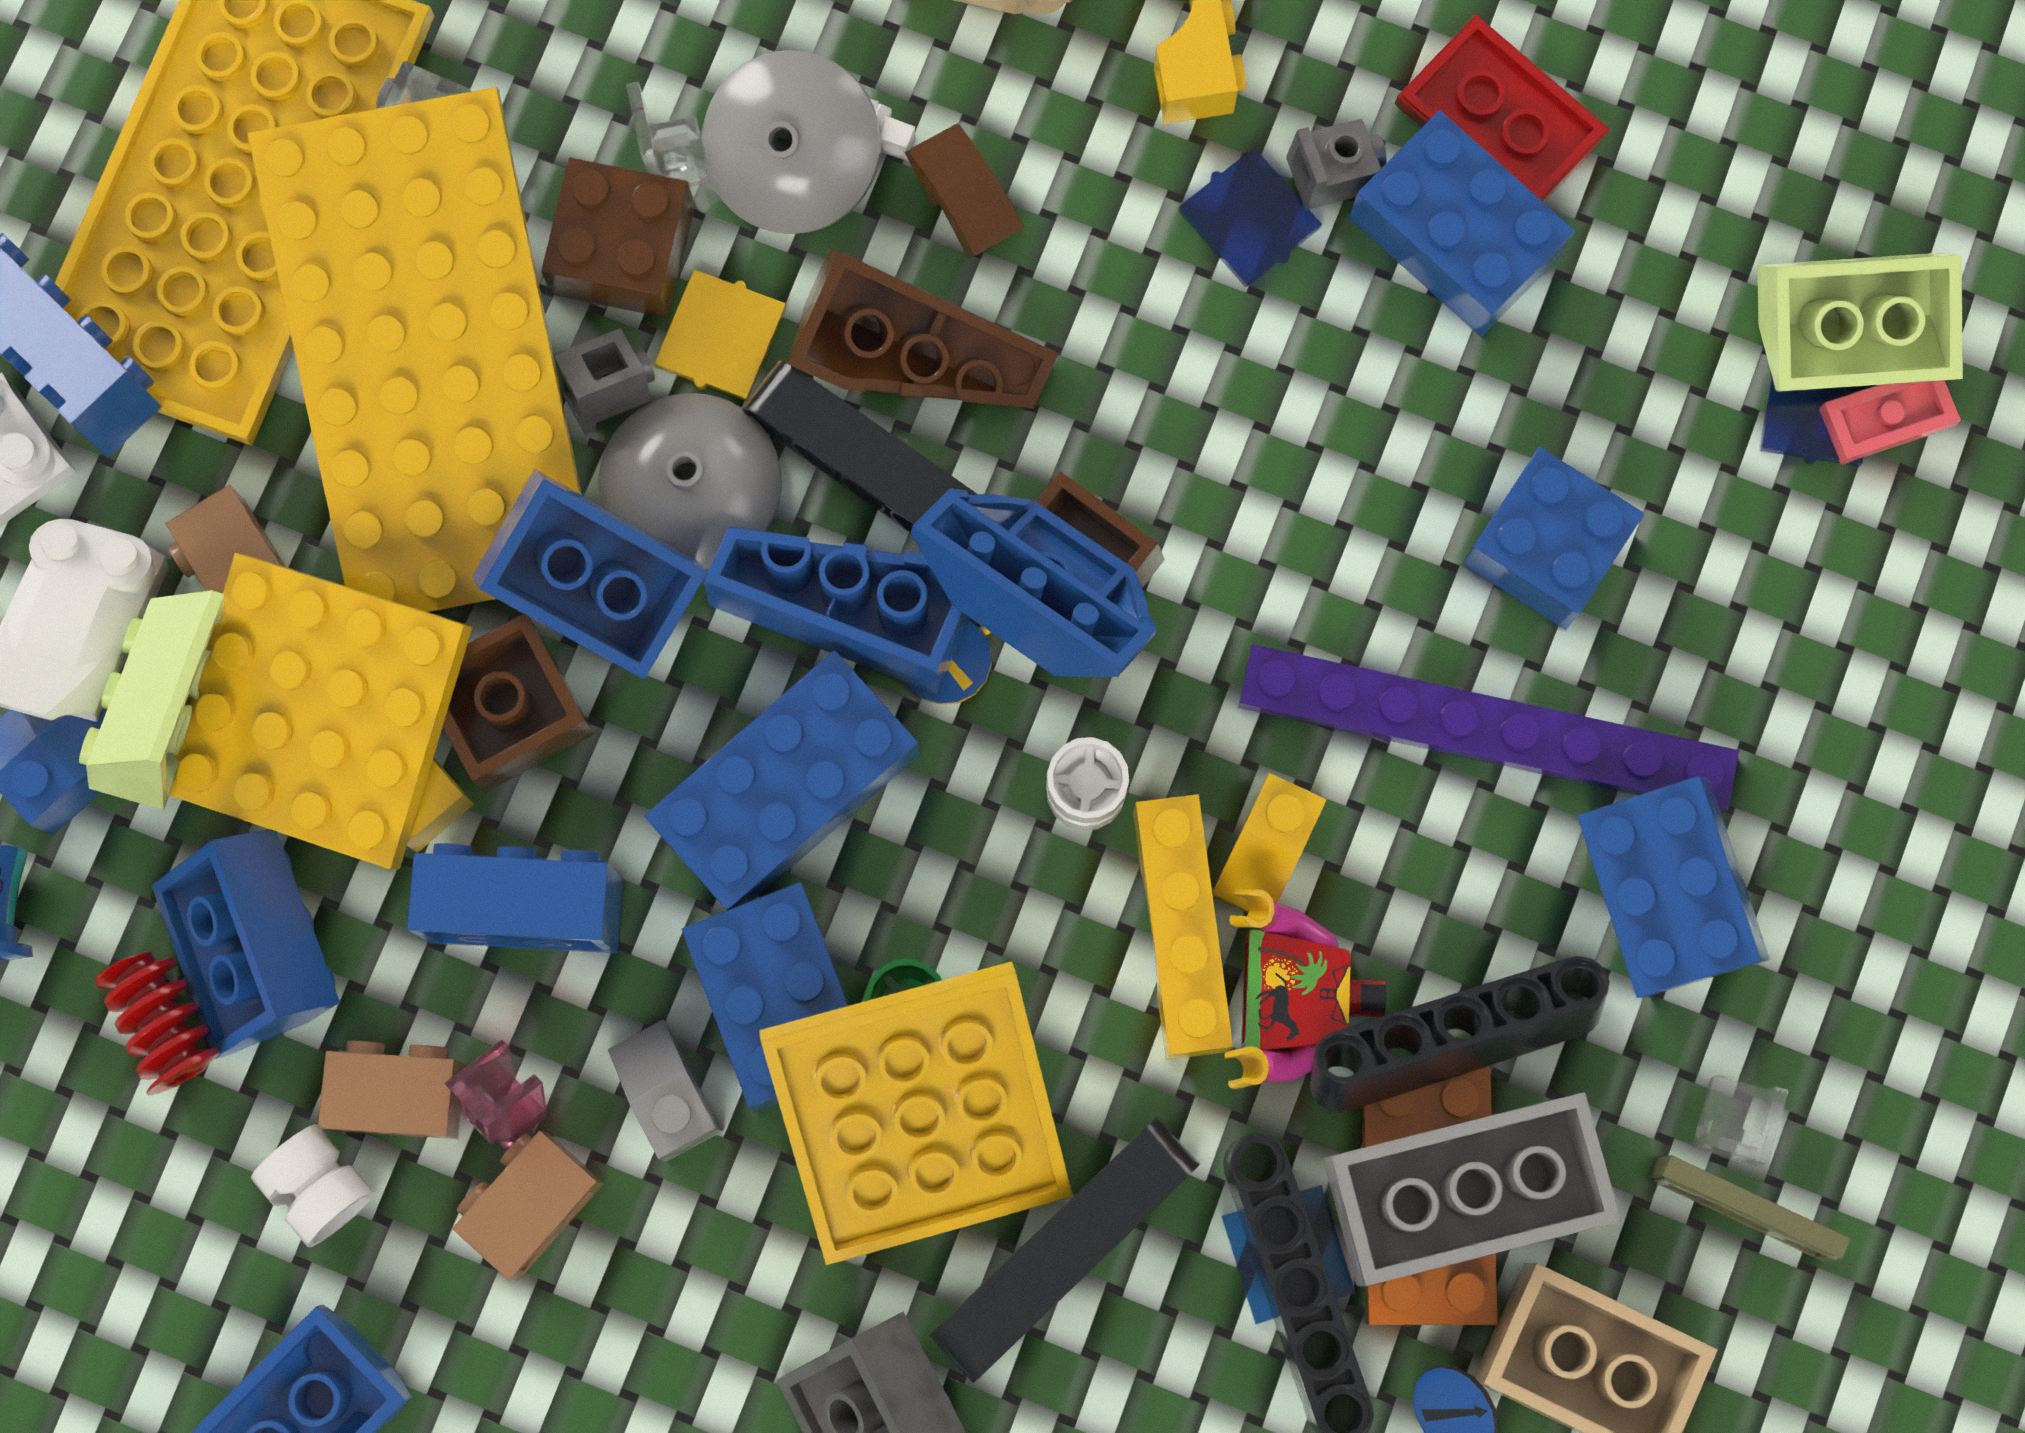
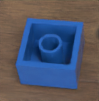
(1553, 538)

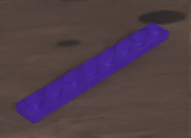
(1479, 725)

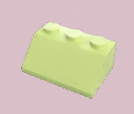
(1862, 320)
(152, 699)

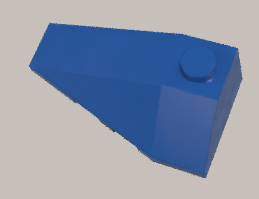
(43, 767)

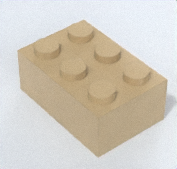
(1591, 1359)

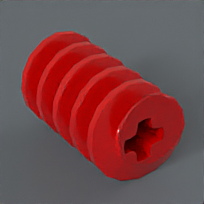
(155, 1020)

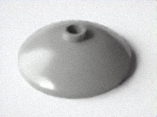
(831, 148)
(733, 483)

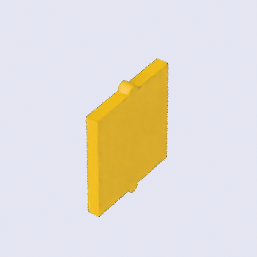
(720, 335)

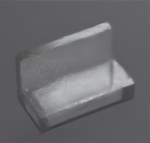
(669, 147)

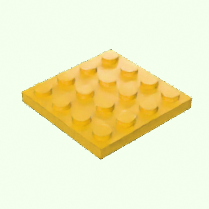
(319, 711)
(917, 1112)

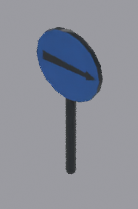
(1453, 1402)

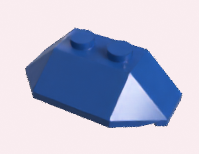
(1036, 583)

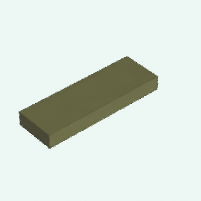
(1749, 1209)

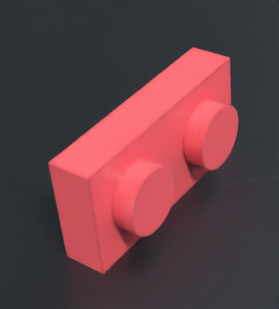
(1887, 417)

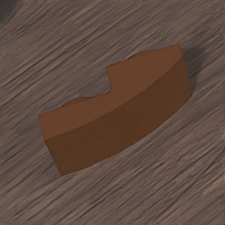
(965, 188)

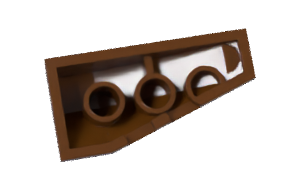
(894, 338)

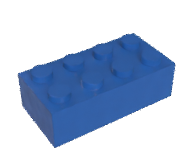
(784, 783)

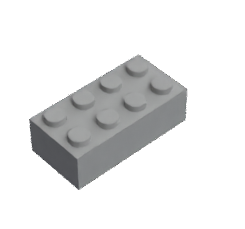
(1471, 1190)

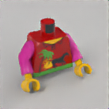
(1293, 991)

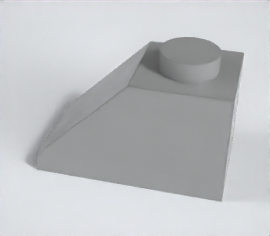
(663, 1092)

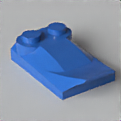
(314, 1382)

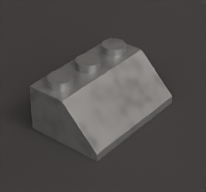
(871, 1386)

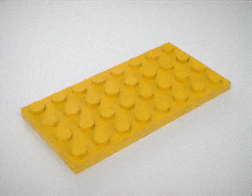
(177, 229)
(414, 335)

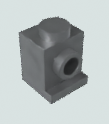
(1325, 175)
(603, 378)

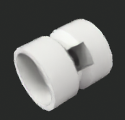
(1087, 783)
(312, 1185)

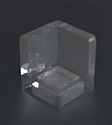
(1740, 1120)

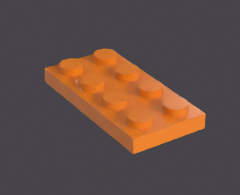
(1453, 1293)

